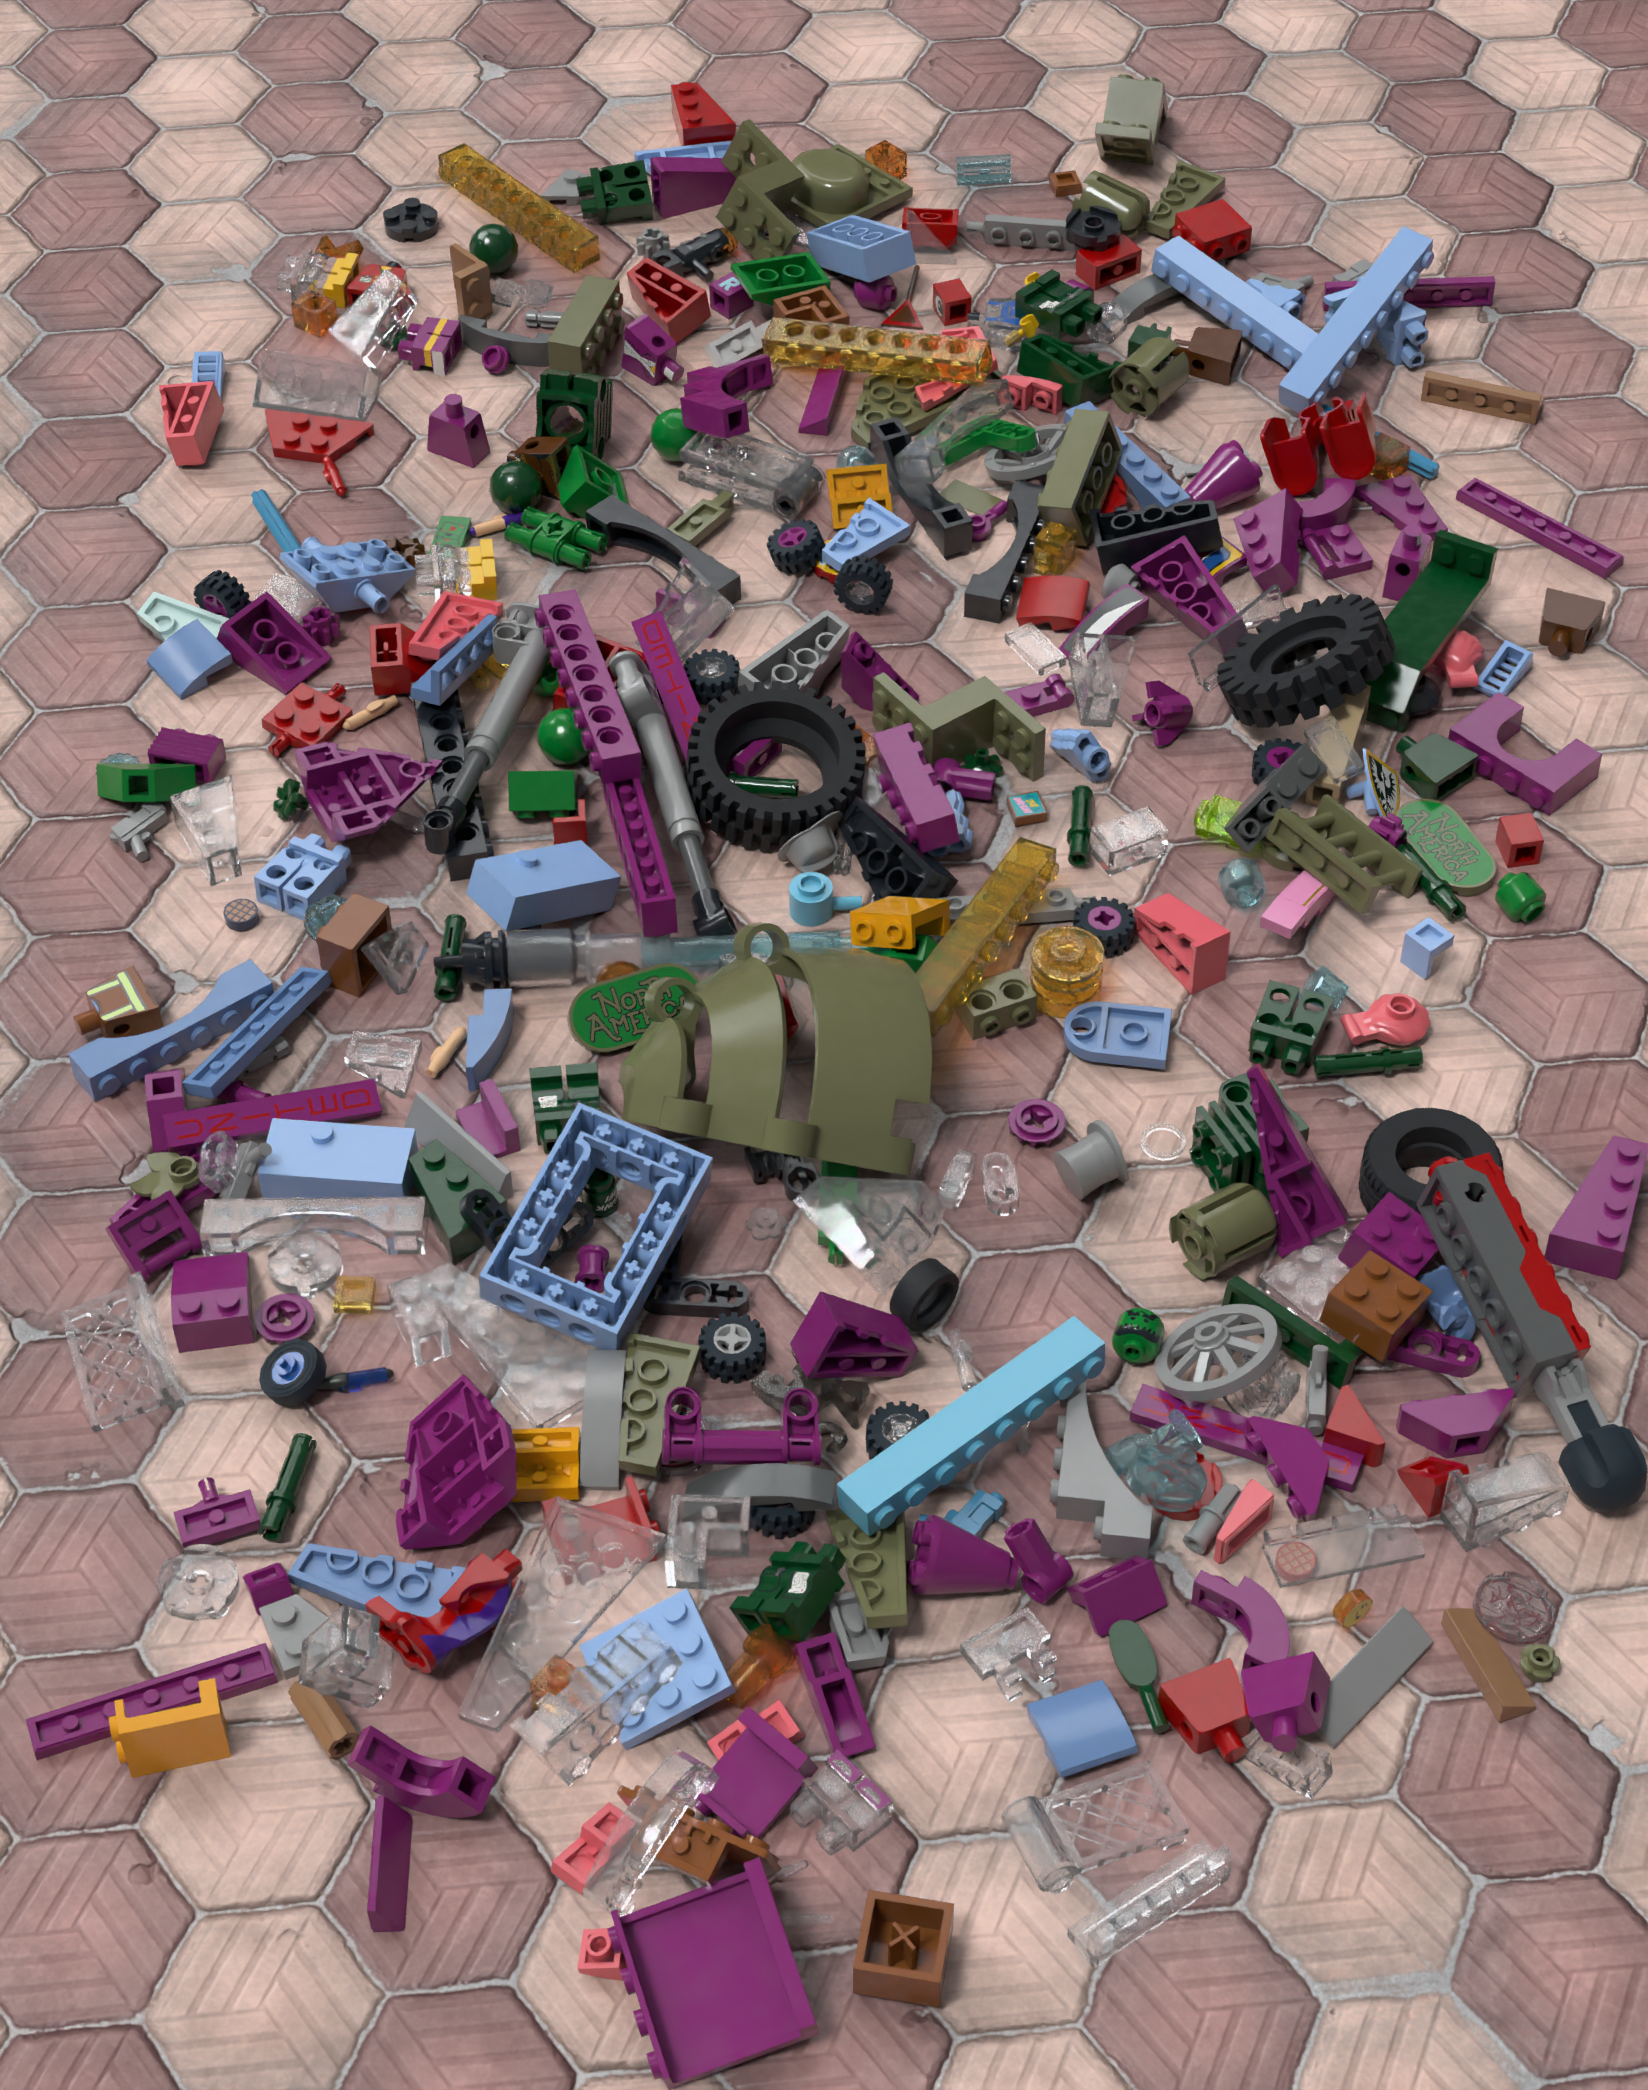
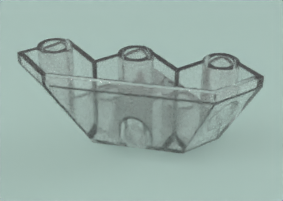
(874, 1223)

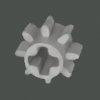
(651, 242)

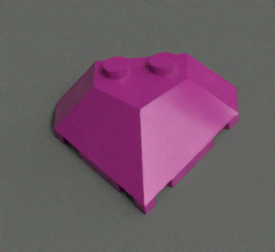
(358, 789)

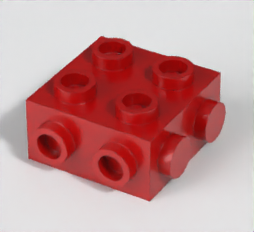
(1214, 230)

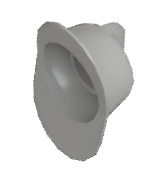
(813, 847)

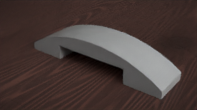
(602, 1420)

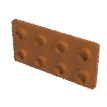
(701, 1847)

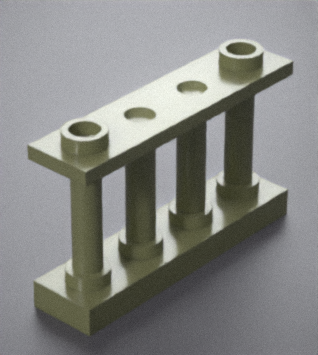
(1335, 869)

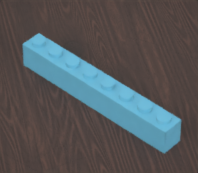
(971, 1426)

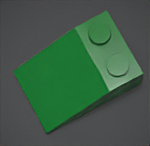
(779, 276)

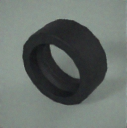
(924, 1294)

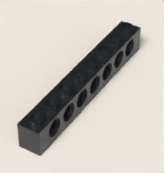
(444, 741)

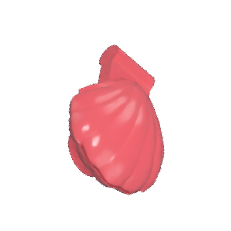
(1459, 659)
(1390, 1019)

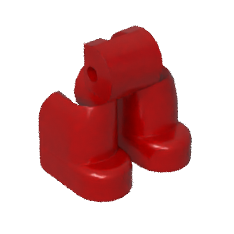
(1345, 433)

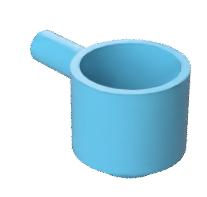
(813, 900)

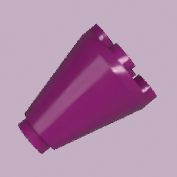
(1226, 477)
(957, 1561)

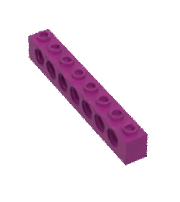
(588, 687)
(641, 857)

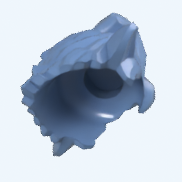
(1448, 1304)

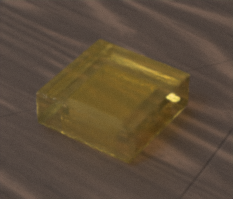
(354, 1294)

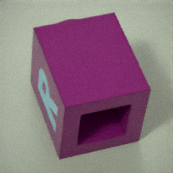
(729, 296)

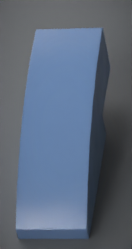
(488, 1035)

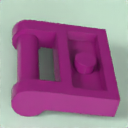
(1343, 547)
(149, 1225)

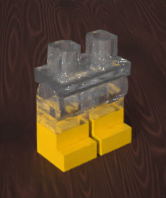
(320, 274)
(458, 571)

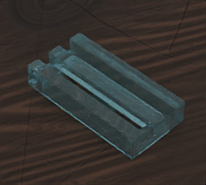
(983, 166)

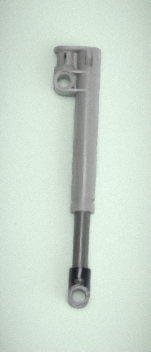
(521, 646)
(645, 712)

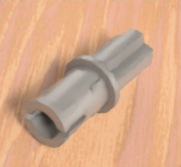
(1212, 1518)

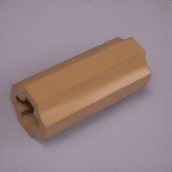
(325, 1720)

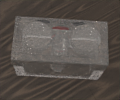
(1128, 841)
(419, 1319)

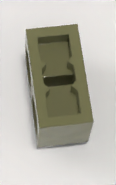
(998, 1004)

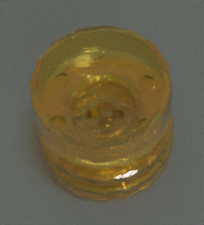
(1066, 969)

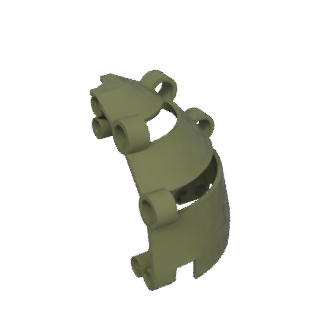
(867, 1054)

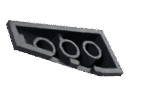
(889, 859)

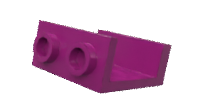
(756, 1778)

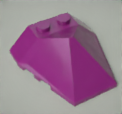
(458, 1468)

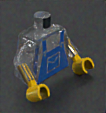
(1000, 323)

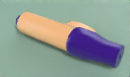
(497, 523)

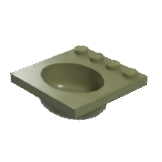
(843, 185)

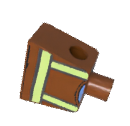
(120, 1007)

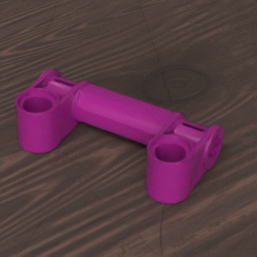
(795, 1442)

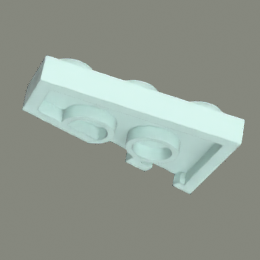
(167, 615)

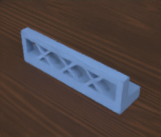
(456, 664)

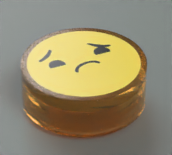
(1352, 1608)

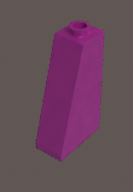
(688, 184)

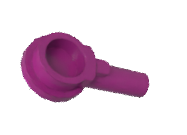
(982, 523)

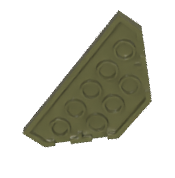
(893, 397)

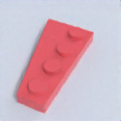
(449, 622)

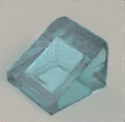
(1325, 983)

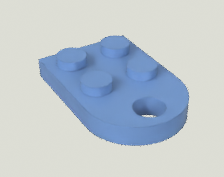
(1119, 1034)

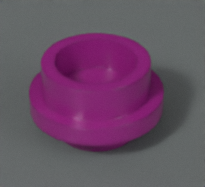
(495, 359)

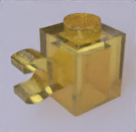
(1054, 549)

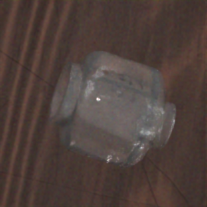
(1112, 324)

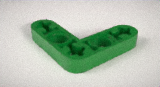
(997, 434)

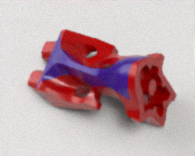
(469, 1610)

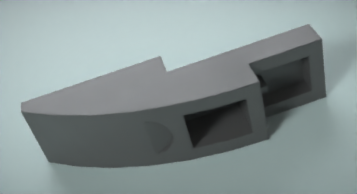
(1275, 792)

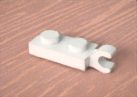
(736, 344)

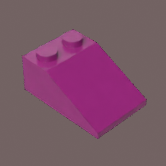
(272, 644)
(212, 1302)

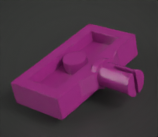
(216, 1516)

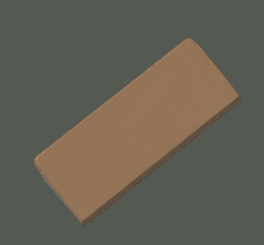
(1487, 1664)

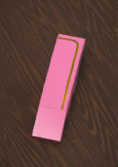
(1297, 905)

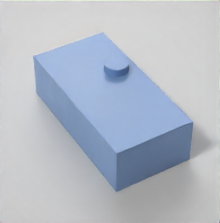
(861, 248)
(543, 885)
(336, 1160)

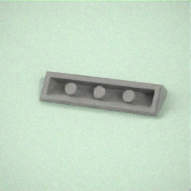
(433, 1123)
(1371, 1674)

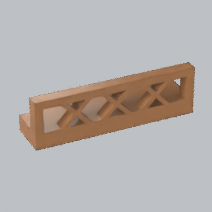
(1481, 397)

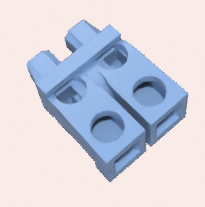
(302, 875)

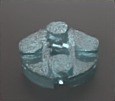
(1149, 1472)

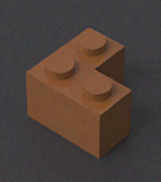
(811, 305)

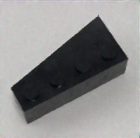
(1134, 535)

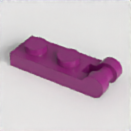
(1043, 696)

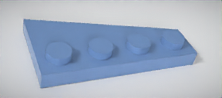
(357, 1579)

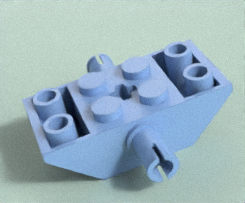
(349, 574)

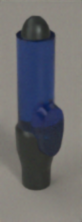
(353, 1381)

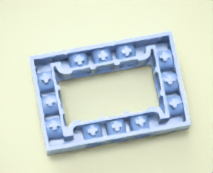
(624, 1150)

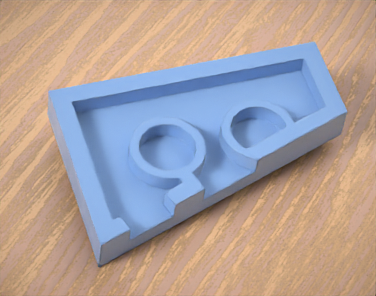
(866, 535)

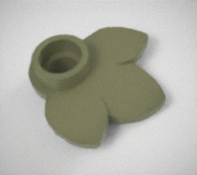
(167, 1173)

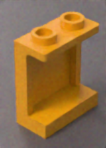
(896, 920)
(172, 1736)

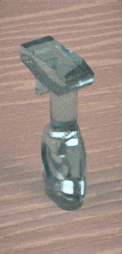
(1122, 1451)

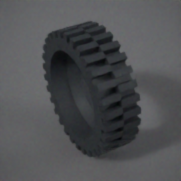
(786, 719)

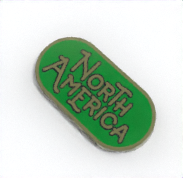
(1448, 845)
(613, 1011)

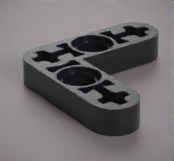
(493, 1207)
(675, 1290)

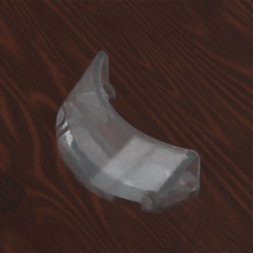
(645, 1829)

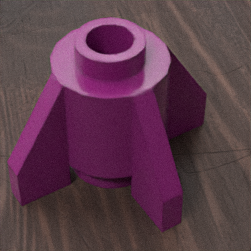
(1166, 712)

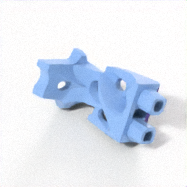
(1400, 335)

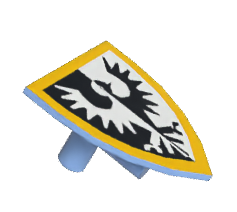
(1379, 789)

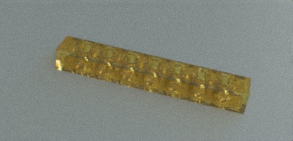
(519, 207)
(878, 351)

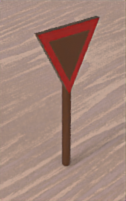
(905, 315)

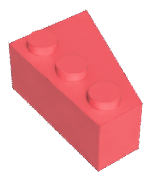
(190, 419)
(1184, 941)

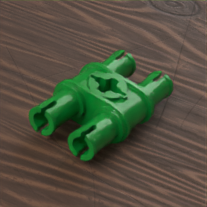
(556, 537)

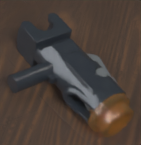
(698, 253)

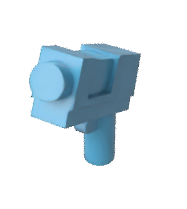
(976, 1513)

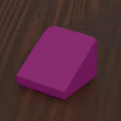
(267, 1585)

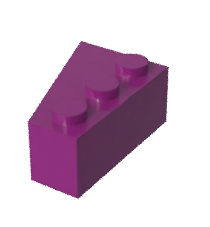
(851, 1341)

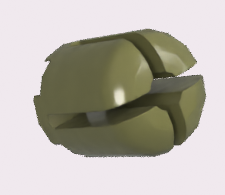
(1126, 201)
(1138, 372)
(1224, 1229)

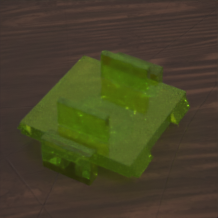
(1213, 816)

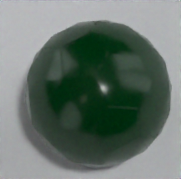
(495, 247)
(515, 487)

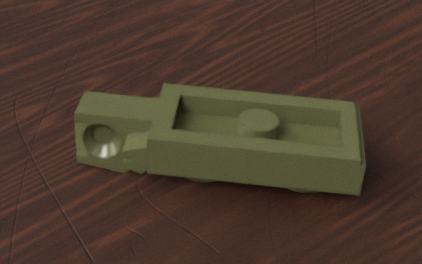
(703, 518)

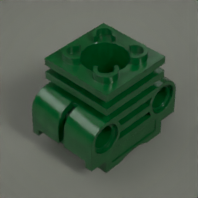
(588, 395)
(1227, 1137)

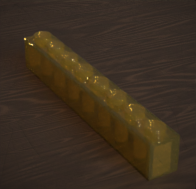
(984, 928)

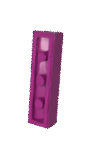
(822, 401)

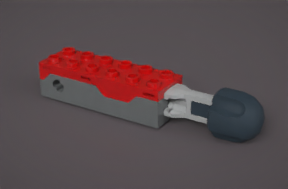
(1528, 1322)

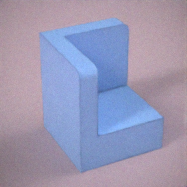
(1423, 944)

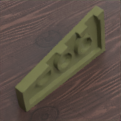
(1185, 190)
(651, 1371)
(875, 1568)

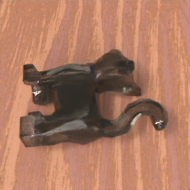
(846, 1395)

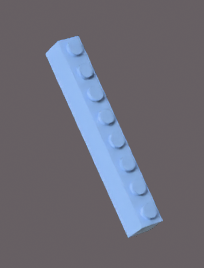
(1232, 301)
(1357, 320)

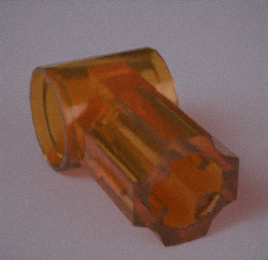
(763, 1659)

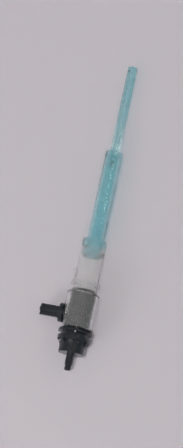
(560, 956)

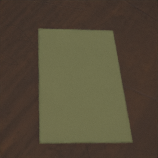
(969, 497)

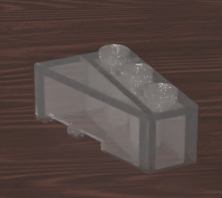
(374, 319)
(1099, 674)

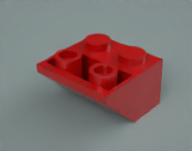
(389, 659)

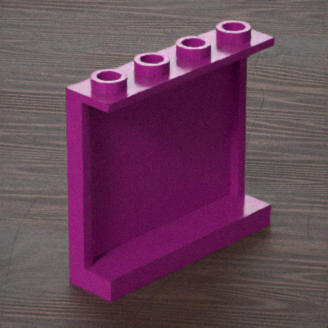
(713, 1977)

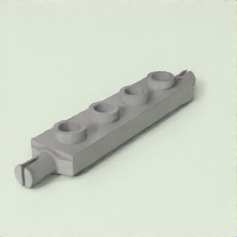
(1023, 232)
(1055, 905)

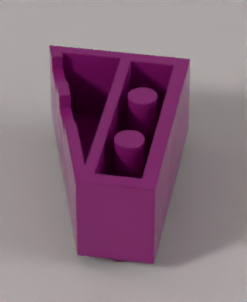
(1270, 540)

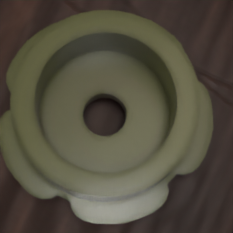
(1536, 1670)

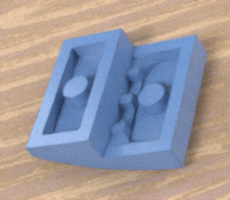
(188, 659)
(1082, 1728)

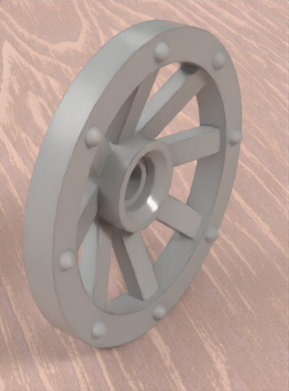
(1028, 463)
(1213, 1340)

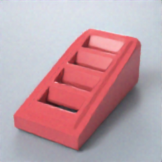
(1245, 1519)

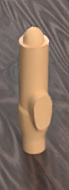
(372, 711)
(443, 1054)

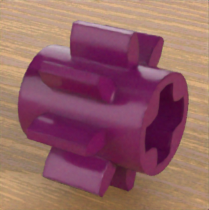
(321, 625)
(1390, 829)

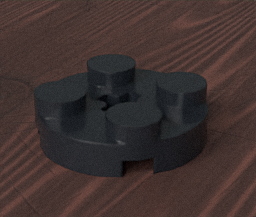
(411, 221)
(1093, 227)

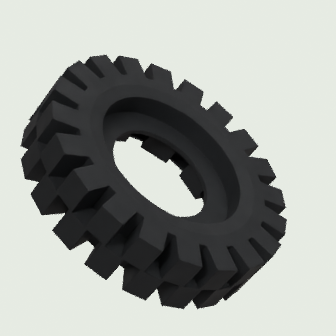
(1254, 670)

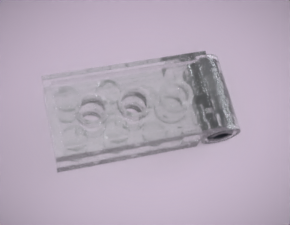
(752, 471)

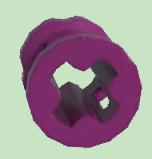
(592, 1265)

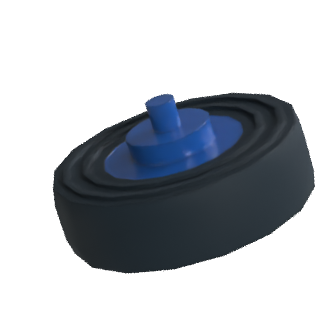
(292, 1372)

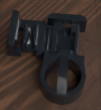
(790, 1167)

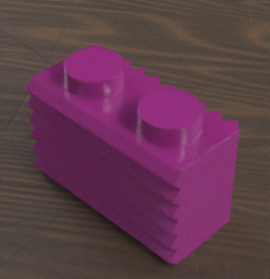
(189, 748)

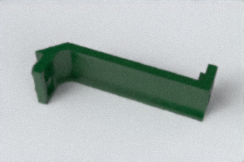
(1427, 620)

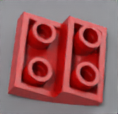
(1053, 600)

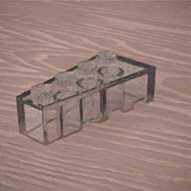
(598, 1701)

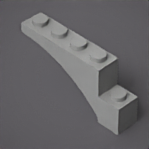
(1091, 1488)

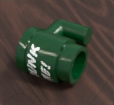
(601, 1193)

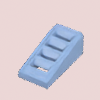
(209, 367)
(1513, 654)

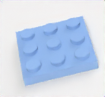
(699, 1680)

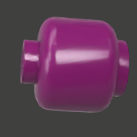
(875, 294)

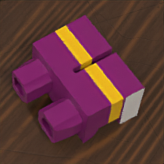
(432, 344)

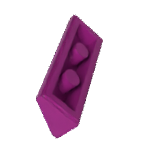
(389, 1867)

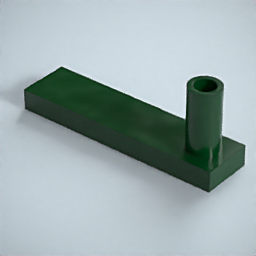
(1297, 1334)

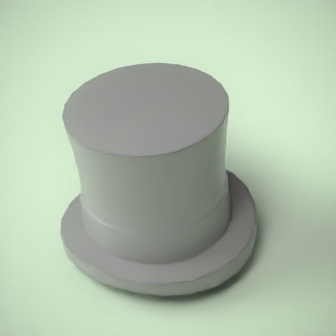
(1091, 1161)

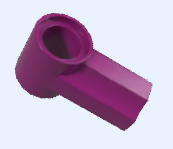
(966, 781)
(1042, 1567)

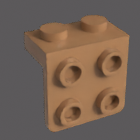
(471, 283)

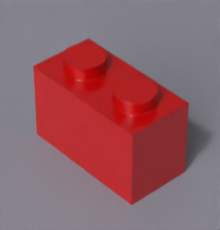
(1107, 267)

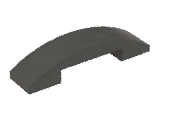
(1143, 294)
(521, 349)
(771, 1483)

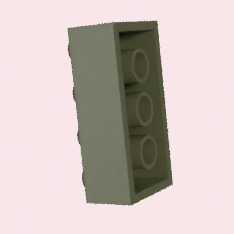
(587, 327)
(1081, 472)

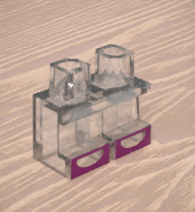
(845, 1803)

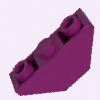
(859, 667)
(164, 1096)
(1456, 1423)
(1292, 1462)

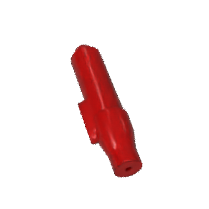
(333, 476)

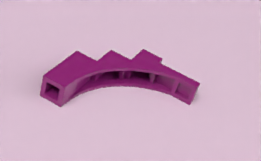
(712, 394)

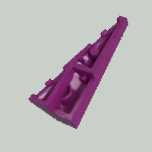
(1296, 1183)

